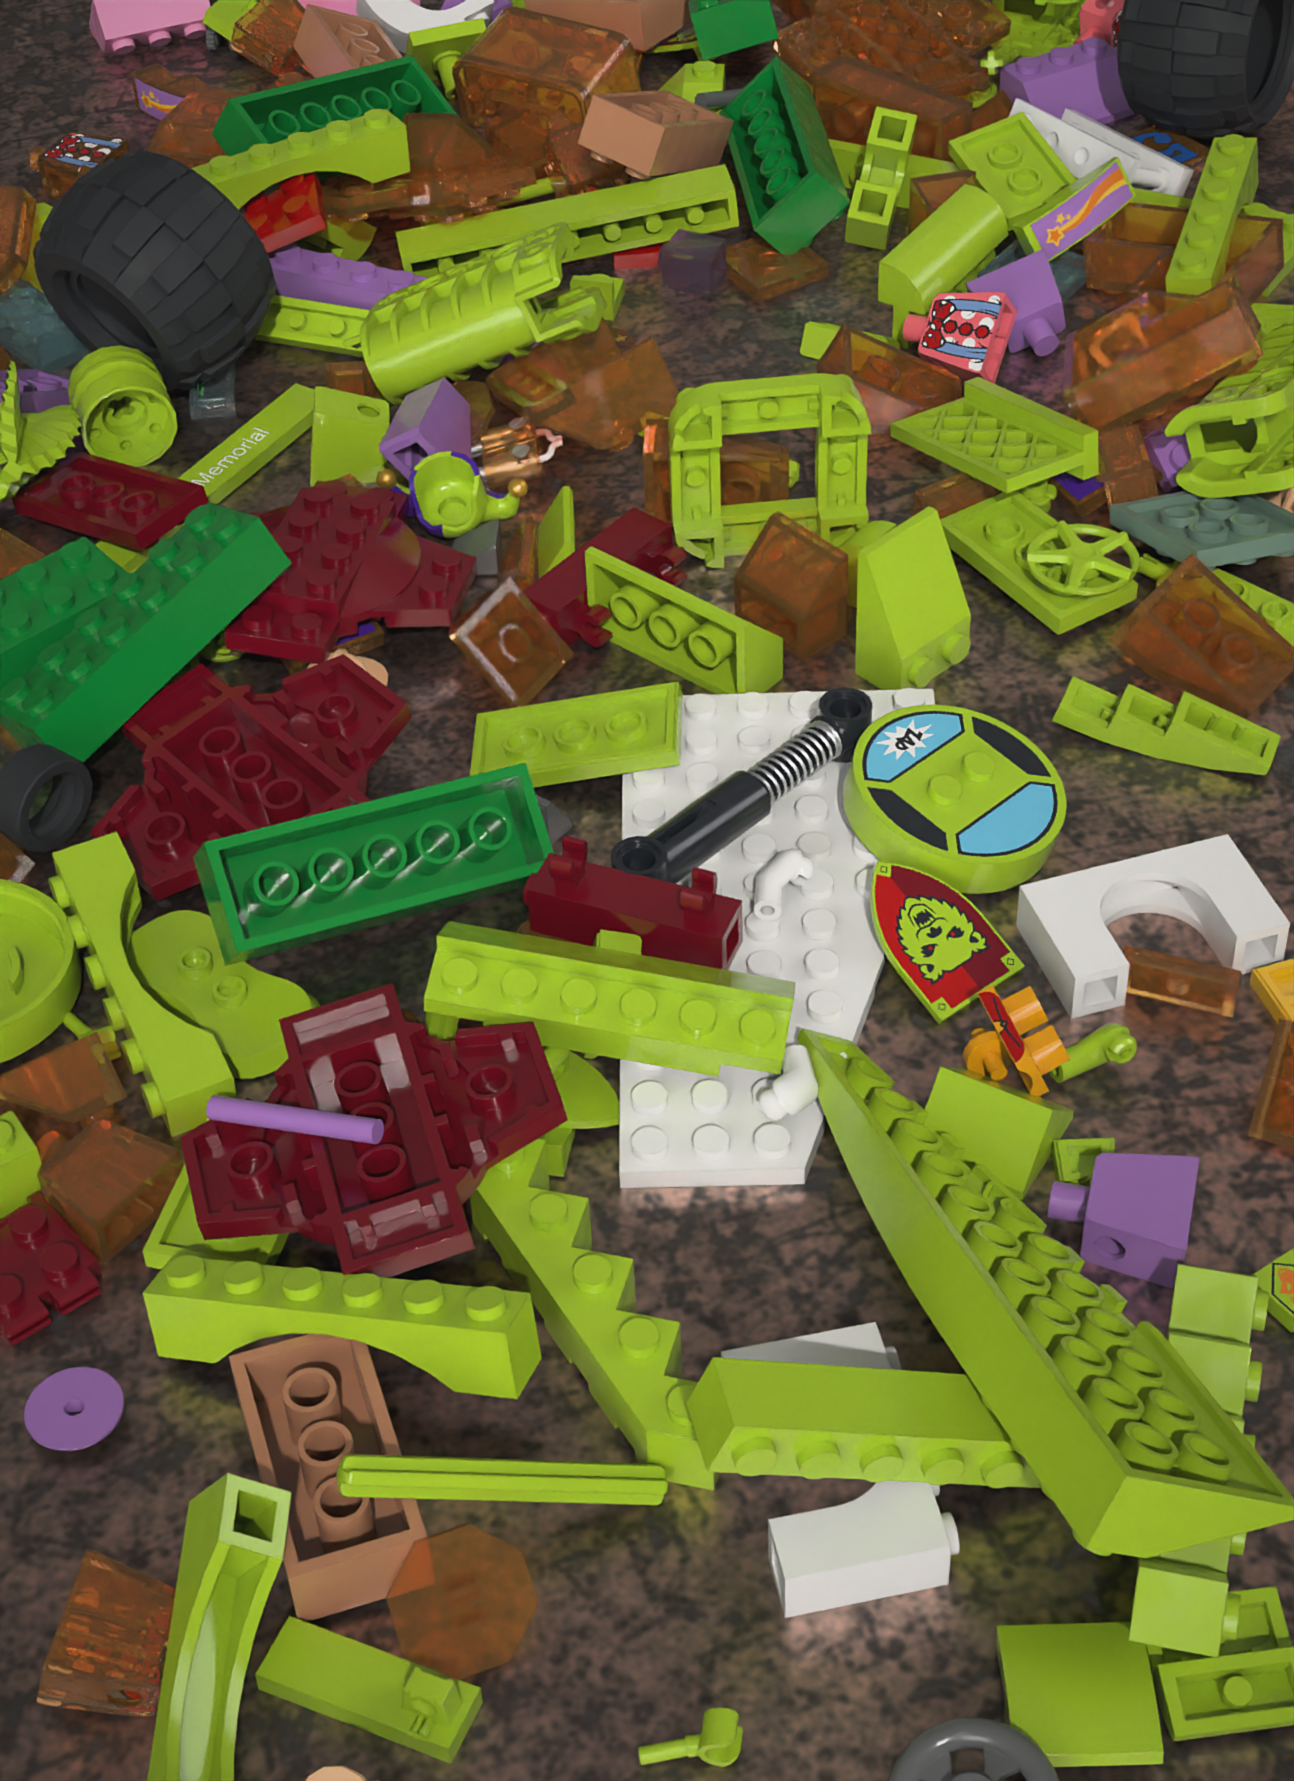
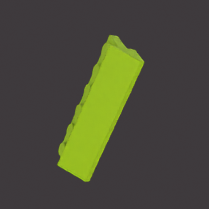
(612, 1000)

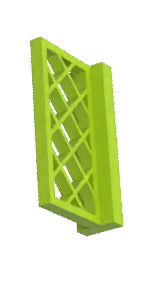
(1002, 436)

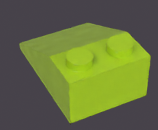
(909, 606)

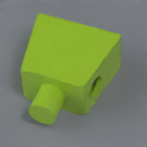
(347, 435)

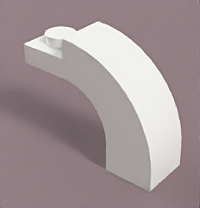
(403, 16)

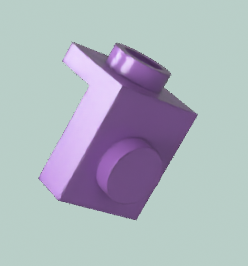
(1168, 456)

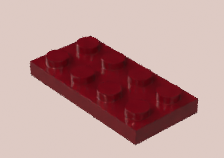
(110, 500)

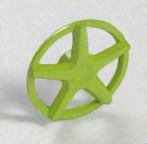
(1083, 559)

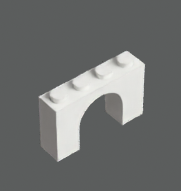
(1195, 882)
(868, 1547)

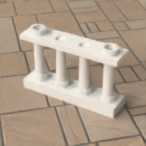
(1089, 144)

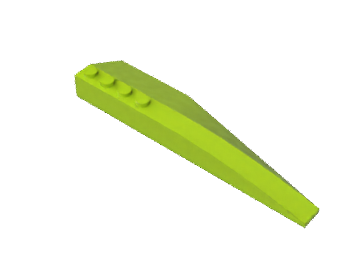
(1085, 1394)

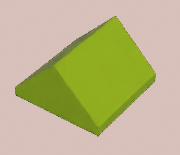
(996, 1125)

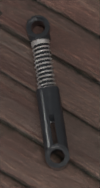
(747, 796)

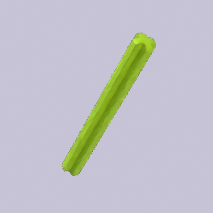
(500, 1480)

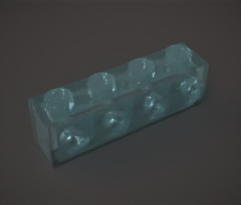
(35, 331)

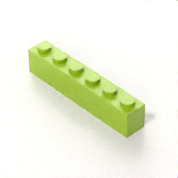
(850, 1425)

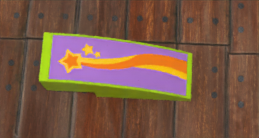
(1075, 210)

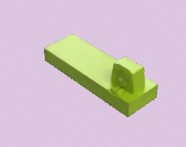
(369, 1689)

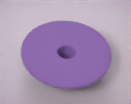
(74, 1408)

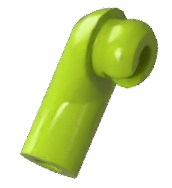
(1106, 1044)

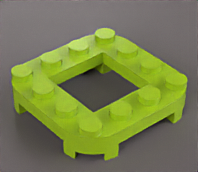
(761, 406)

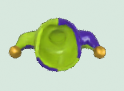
(452, 496)

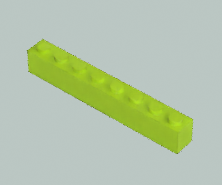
(599, 220)

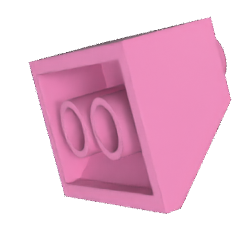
(133, 23)

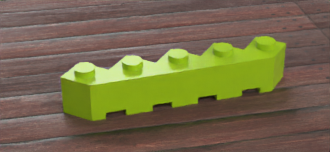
(590, 1311)
(1184, 1593)

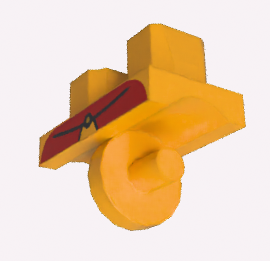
(994, 1051)

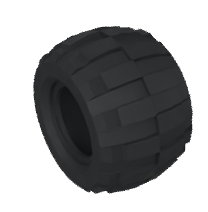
(1206, 63)
(155, 265)

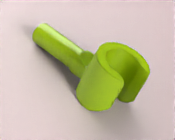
(105, 1034)
(716, 1744)

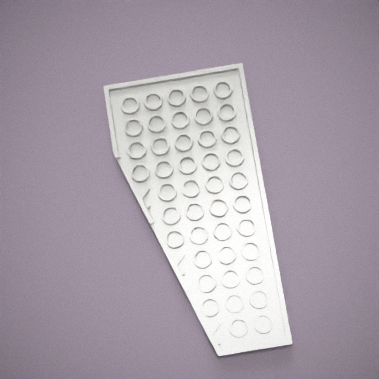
(711, 1128)

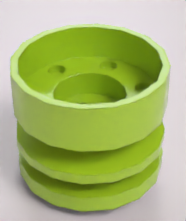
(122, 406)

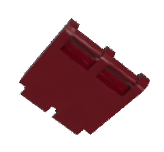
(41, 1268)

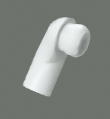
(770, 881)
(793, 1089)

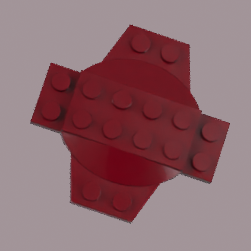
(348, 566)
(246, 761)
(386, 1204)

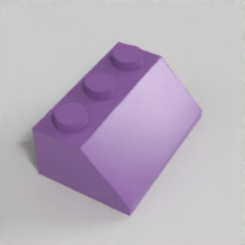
(1070, 78)

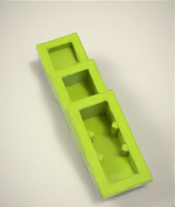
(1180, 733)

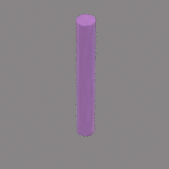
(295, 1119)

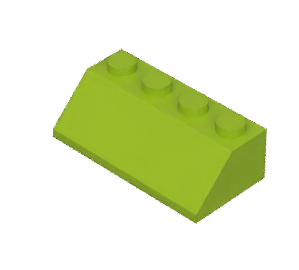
(682, 629)

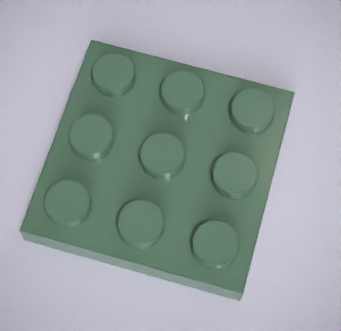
(1209, 528)

